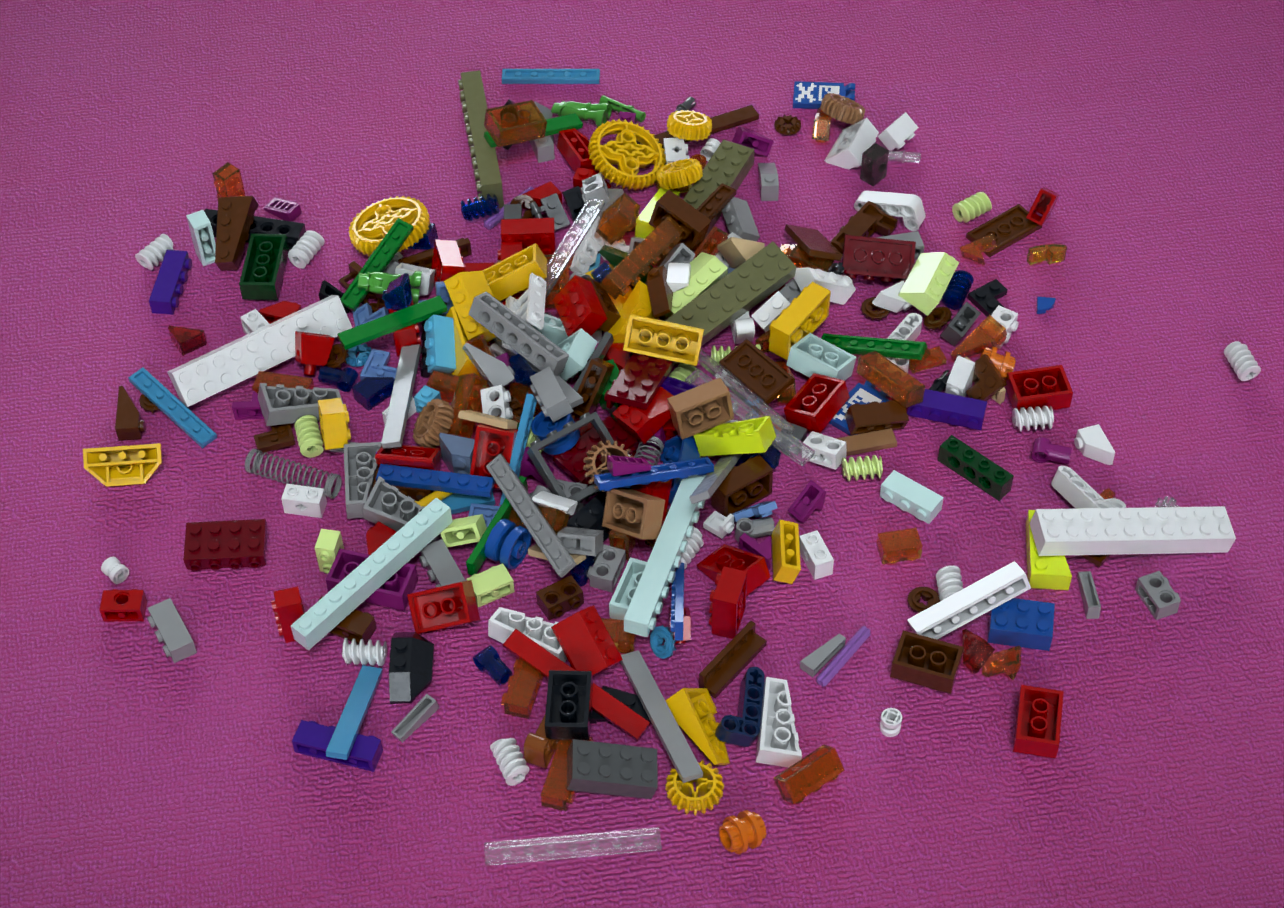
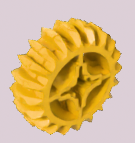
(689, 125)
(679, 174)
(683, 793)

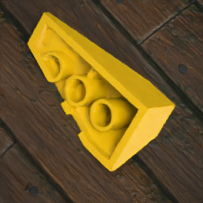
(695, 715)

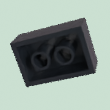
(568, 705)

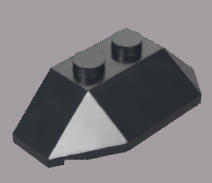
(591, 516)
(409, 666)

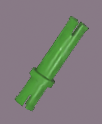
(617, 106)

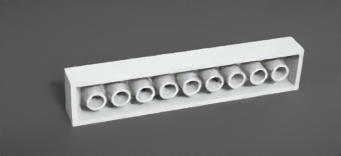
(255, 351)
(1132, 531)

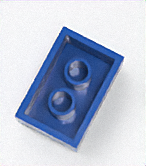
(1022, 624)

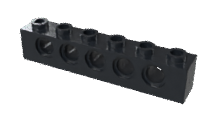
(266, 226)

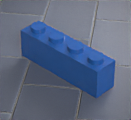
(675, 451)

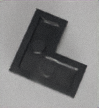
(986, 297)

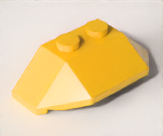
(637, 304)
(123, 463)

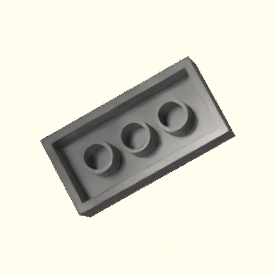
(612, 769)

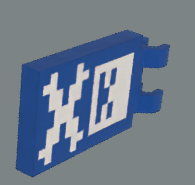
(810, 94)
(859, 394)

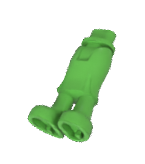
(597, 112)
(379, 281)

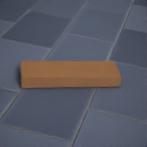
(870, 441)

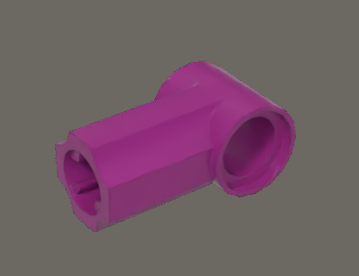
(1045, 451)

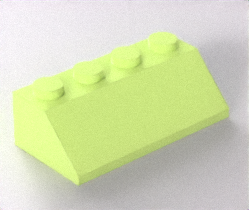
(704, 273)
(928, 280)

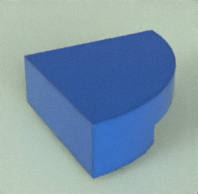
(1044, 304)

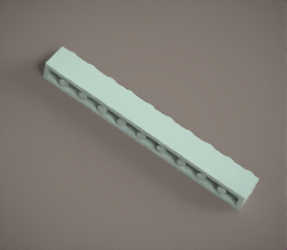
(664, 559)
(371, 574)

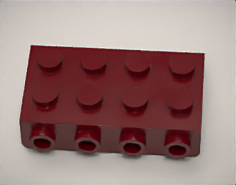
(877, 258)
(638, 381)
(572, 460)
(225, 544)

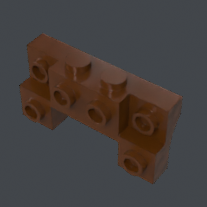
(865, 224)

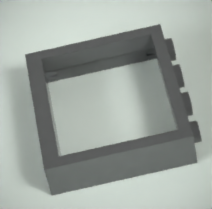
(554, 436)

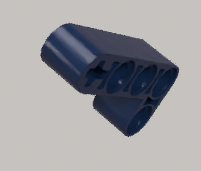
(751, 686)

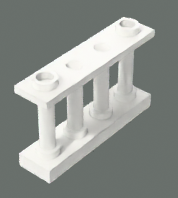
(530, 304)

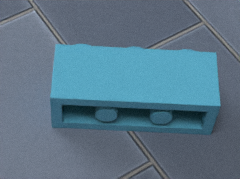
(440, 344)

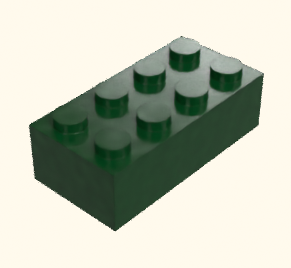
(264, 267)

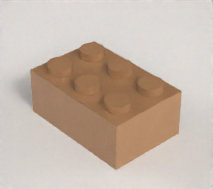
(701, 408)
(633, 513)

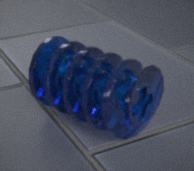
(480, 208)
(957, 289)

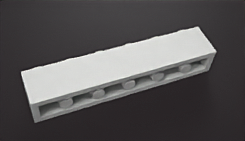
(970, 602)

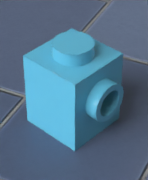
(424, 396)

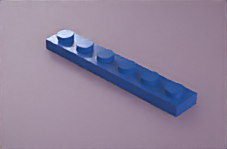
(660, 472)
(436, 480)
(677, 603)

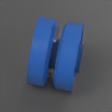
(544, 425)
(508, 544)

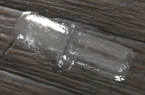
(902, 156)

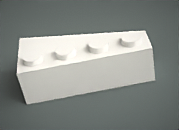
(505, 621)
(777, 735)

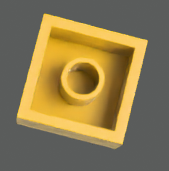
(334, 423)

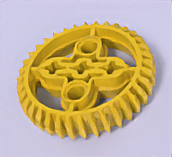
(626, 154)
(376, 220)

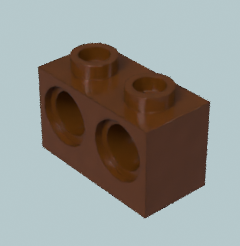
(563, 594)

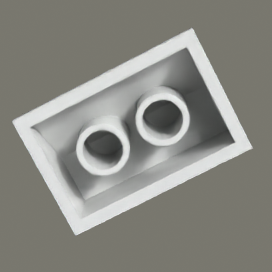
(851, 144)
(840, 286)

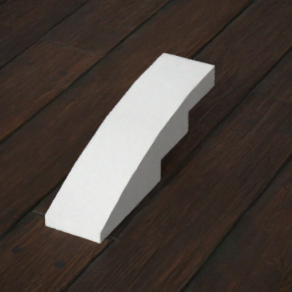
(588, 250)

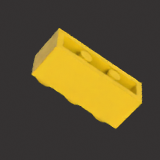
(786, 552)

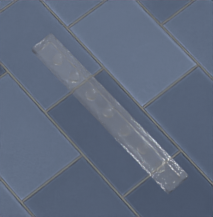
(572, 241)
(744, 393)
(784, 442)
(572, 846)

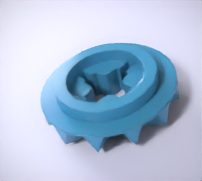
(362, 357)
(656, 640)

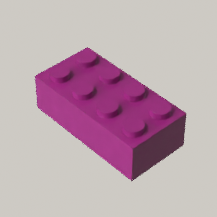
(390, 594)

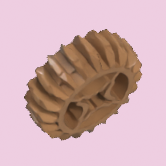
(842, 108)
(432, 421)
(603, 450)

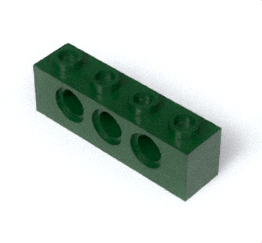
(975, 468)

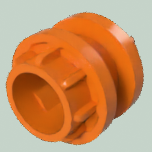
(1003, 363)
(742, 831)

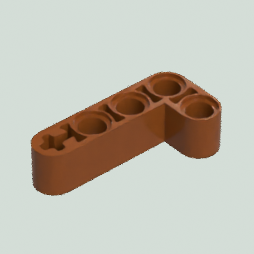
(538, 748)

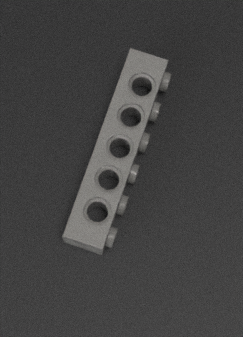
(517, 333)

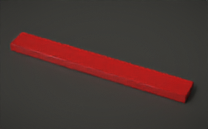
(602, 702)

